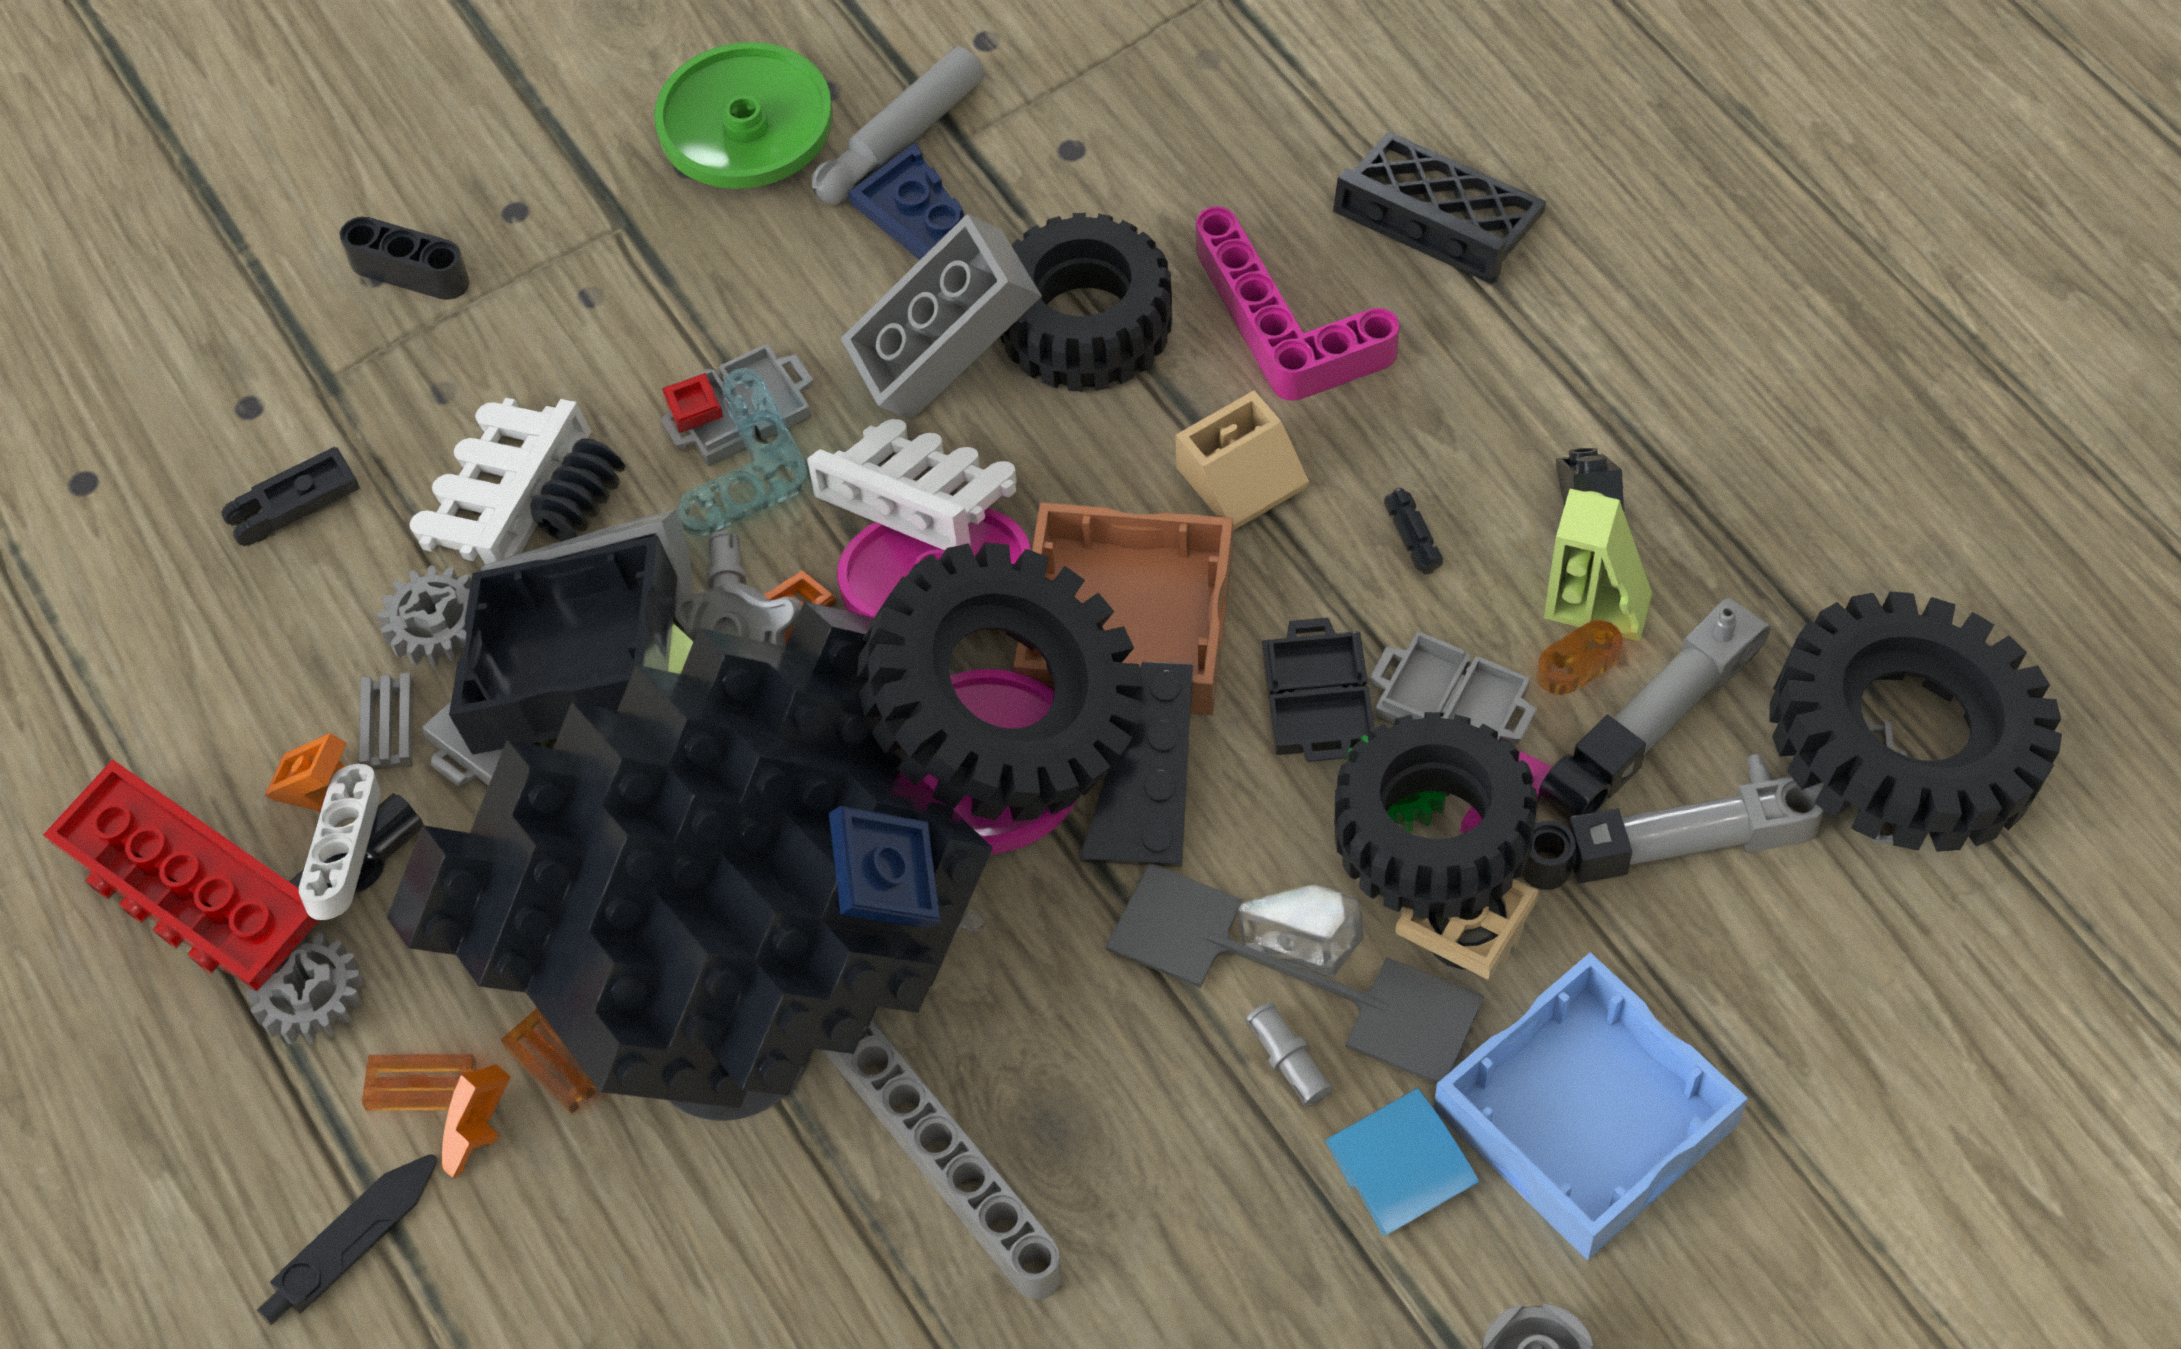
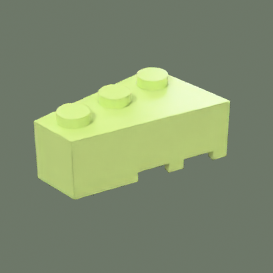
(1597, 567)

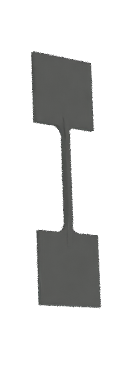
(1402, 1020)

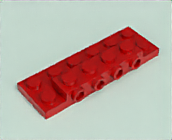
(182, 877)

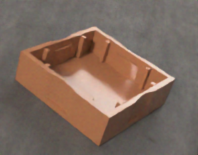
(1158, 575)

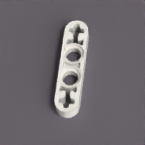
(328, 840)

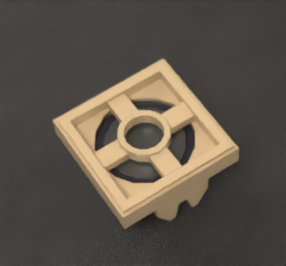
(1476, 938)

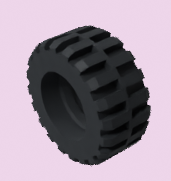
(1102, 345)
(1441, 758)

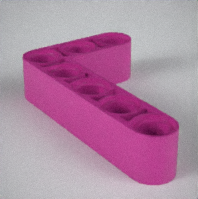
(1291, 360)

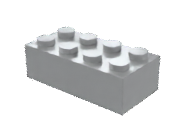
(940, 317)

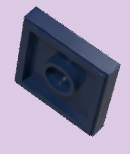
(884, 867)

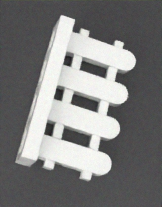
(896, 500)
(505, 507)

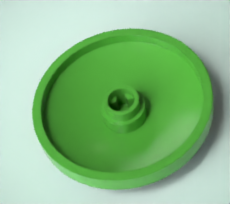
(743, 115)

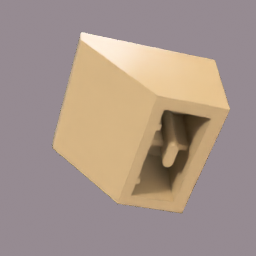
(1240, 460)

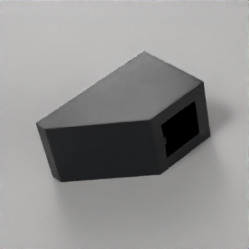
(1589, 471)

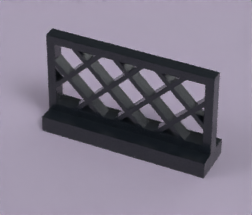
(1427, 224)

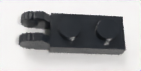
(290, 496)

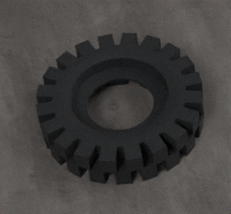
(921, 712)
(1949, 798)

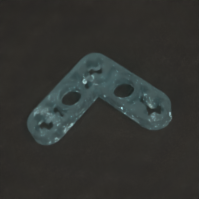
(764, 456)

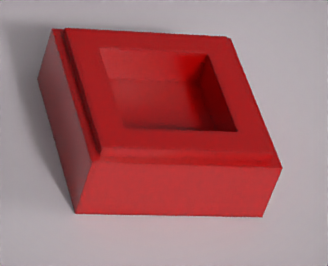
(692, 402)

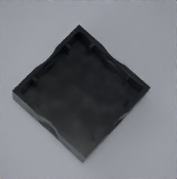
(559, 637)

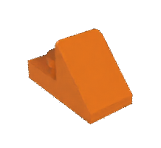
(306, 773)

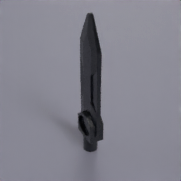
(347, 1238)

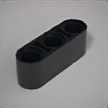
(404, 258)

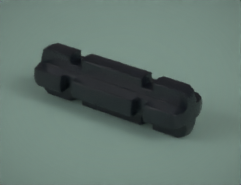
(1413, 531)

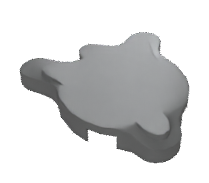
(738, 612)

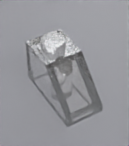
(1304, 927)

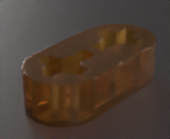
(1583, 663)

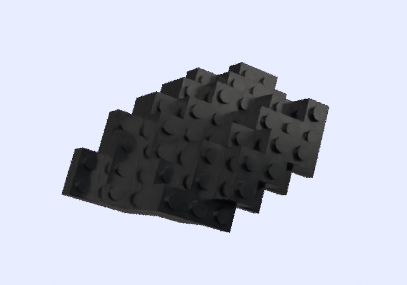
(679, 876)

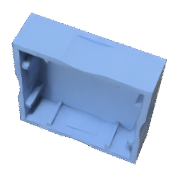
(1589, 1105)

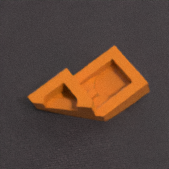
(468, 1115)

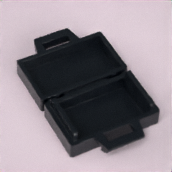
(1317, 691)

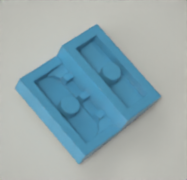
(1401, 1161)

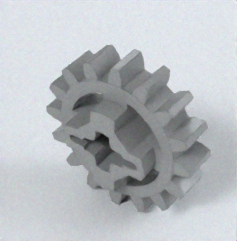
(426, 616)
(324, 995)

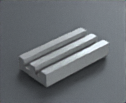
(385, 688)

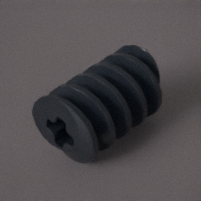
(576, 489)

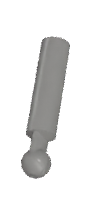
(899, 124)

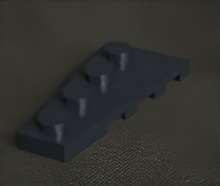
(1145, 790)

